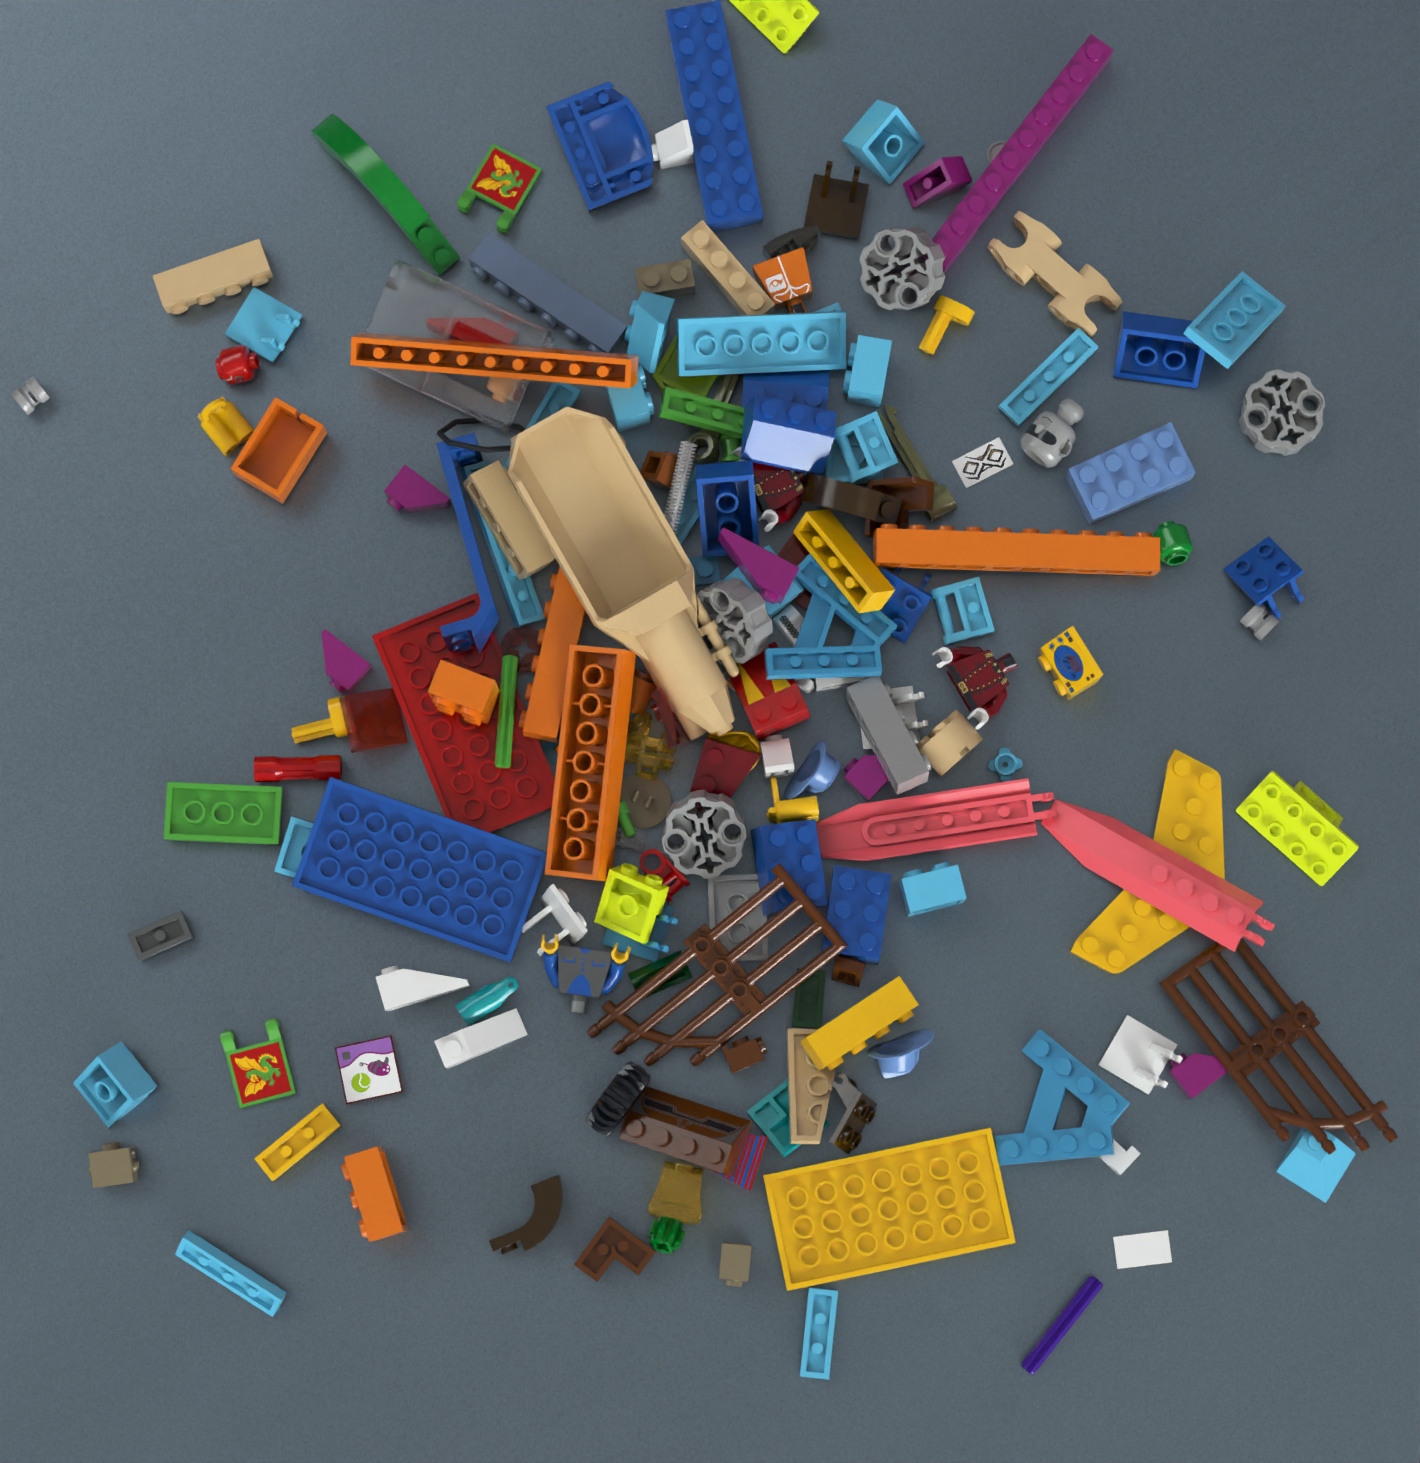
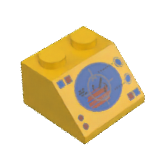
(1069, 663)

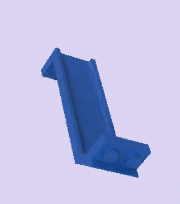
(478, 628)

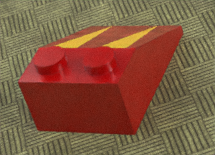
(768, 703)

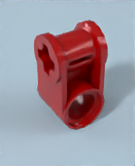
(666, 872)

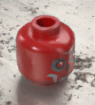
(237, 364)

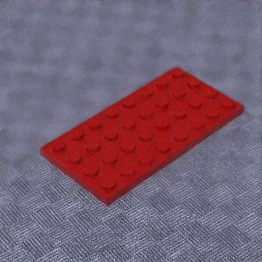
(453, 750)

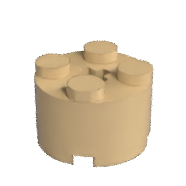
(949, 742)

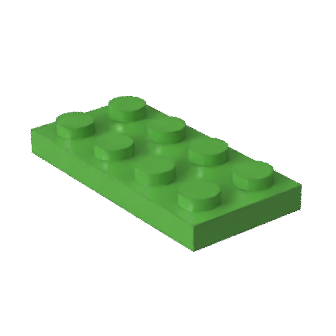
(223, 813)

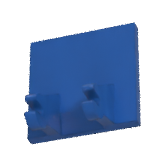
(1264, 572)
(905, 603)

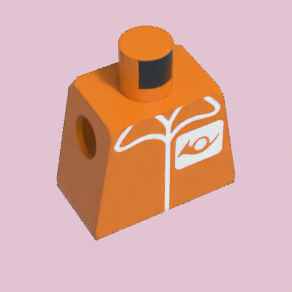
(785, 280)

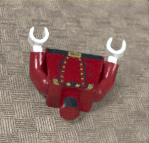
(776, 492)
(977, 679)

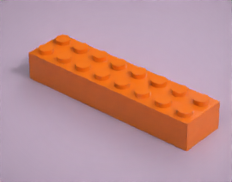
(590, 762)

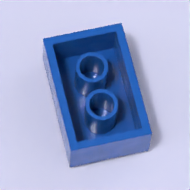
(726, 501)
(798, 851)
(858, 911)

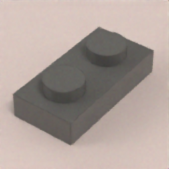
(160, 935)

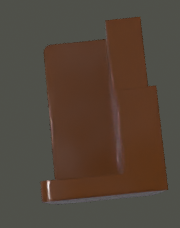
(914, 491)
(613, 1243)

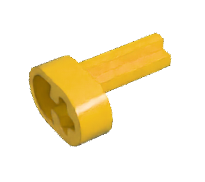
(946, 310)
(324, 727)

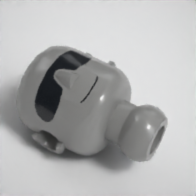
(1052, 434)

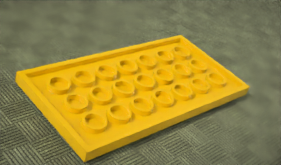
(889, 1209)

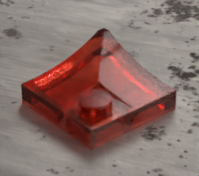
(674, 733)

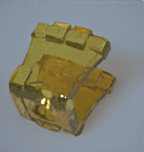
(678, 1193)

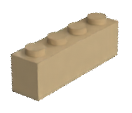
(726, 271)
(213, 276)
(509, 520)

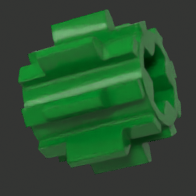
(666, 1234)

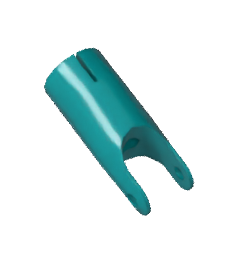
(485, 1000)

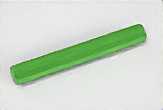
(506, 711)

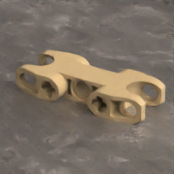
(1070, 288)

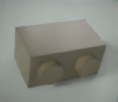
(666, 279)
(735, 1263)

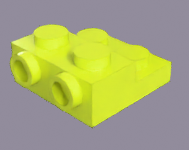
(631, 902)

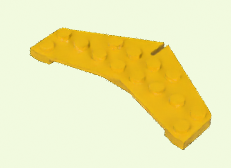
(1187, 824)

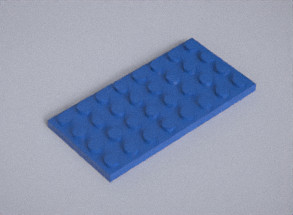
(420, 869)

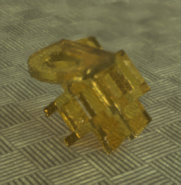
(639, 741)

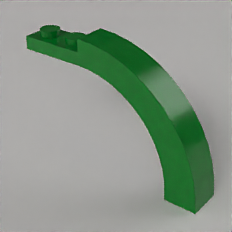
(388, 190)

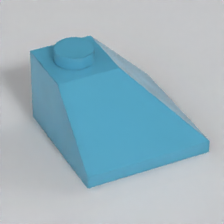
(1312, 1167)

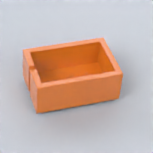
(279, 450)
(464, 693)
(374, 1194)

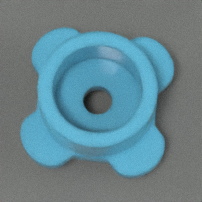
(1005, 772)

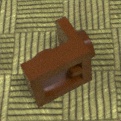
(848, 970)

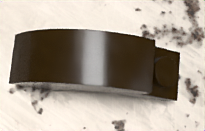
(851, 499)
(546, 1212)

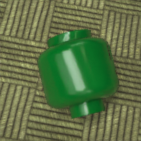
(1174, 543)

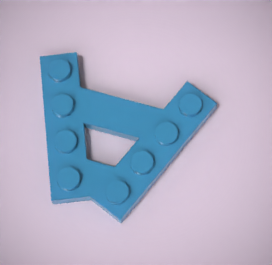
(809, 656)
(1040, 1139)

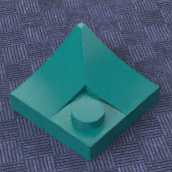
(772, 1119)

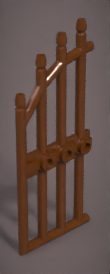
(728, 974)
(1273, 1039)

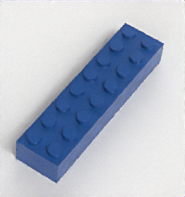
(714, 116)

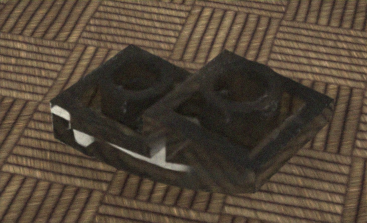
(803, 237)

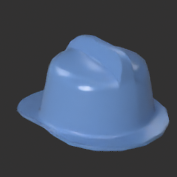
(814, 774)
(900, 1054)

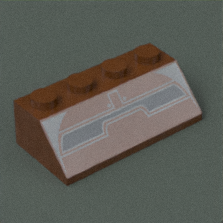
(686, 1130)

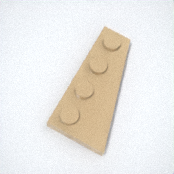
(807, 1091)

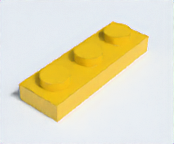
(297, 1142)

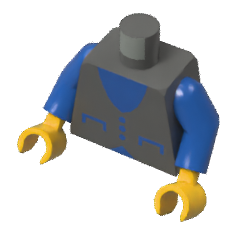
(582, 971)

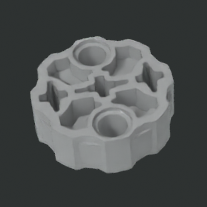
(897, 295)
(1303, 426)
(739, 617)
(729, 845)

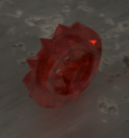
(516, 637)

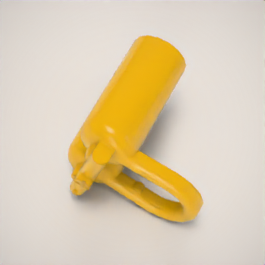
(225, 425)
(791, 809)

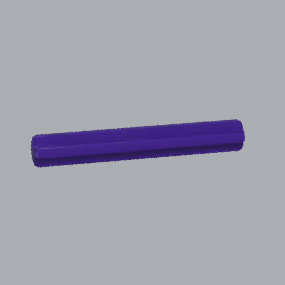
(1061, 1325)

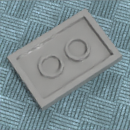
(724, 897)

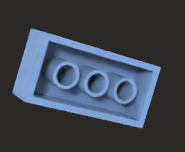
(1130, 474)

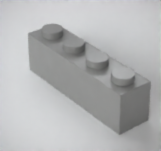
(887, 734)

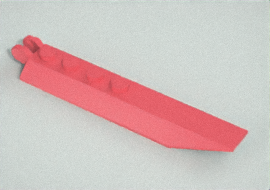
(932, 822)
(1157, 875)

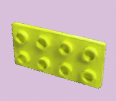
(779, 19)
(1299, 826)

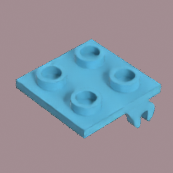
(263, 325)

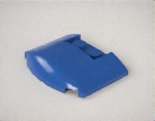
(603, 144)

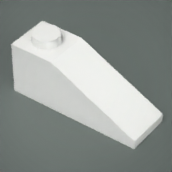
(408, 987)
(480, 1038)

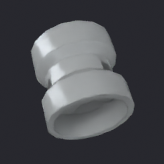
(25, 400)
(1259, 621)

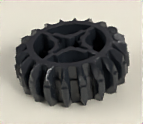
(618, 1098)

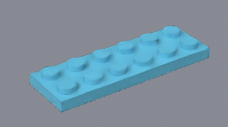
(761, 343)

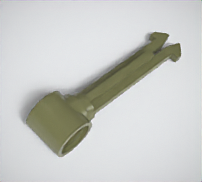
(710, 438)
(942, 499)

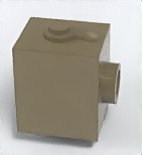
(113, 1165)

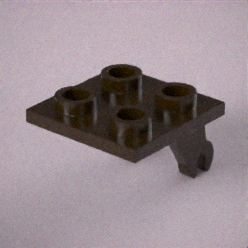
(837, 204)
(859, 1113)

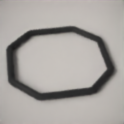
(440, 433)

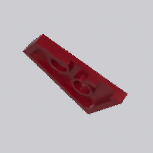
(722, 769)

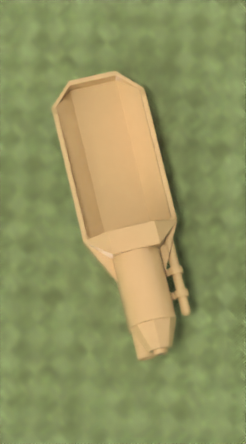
(623, 559)

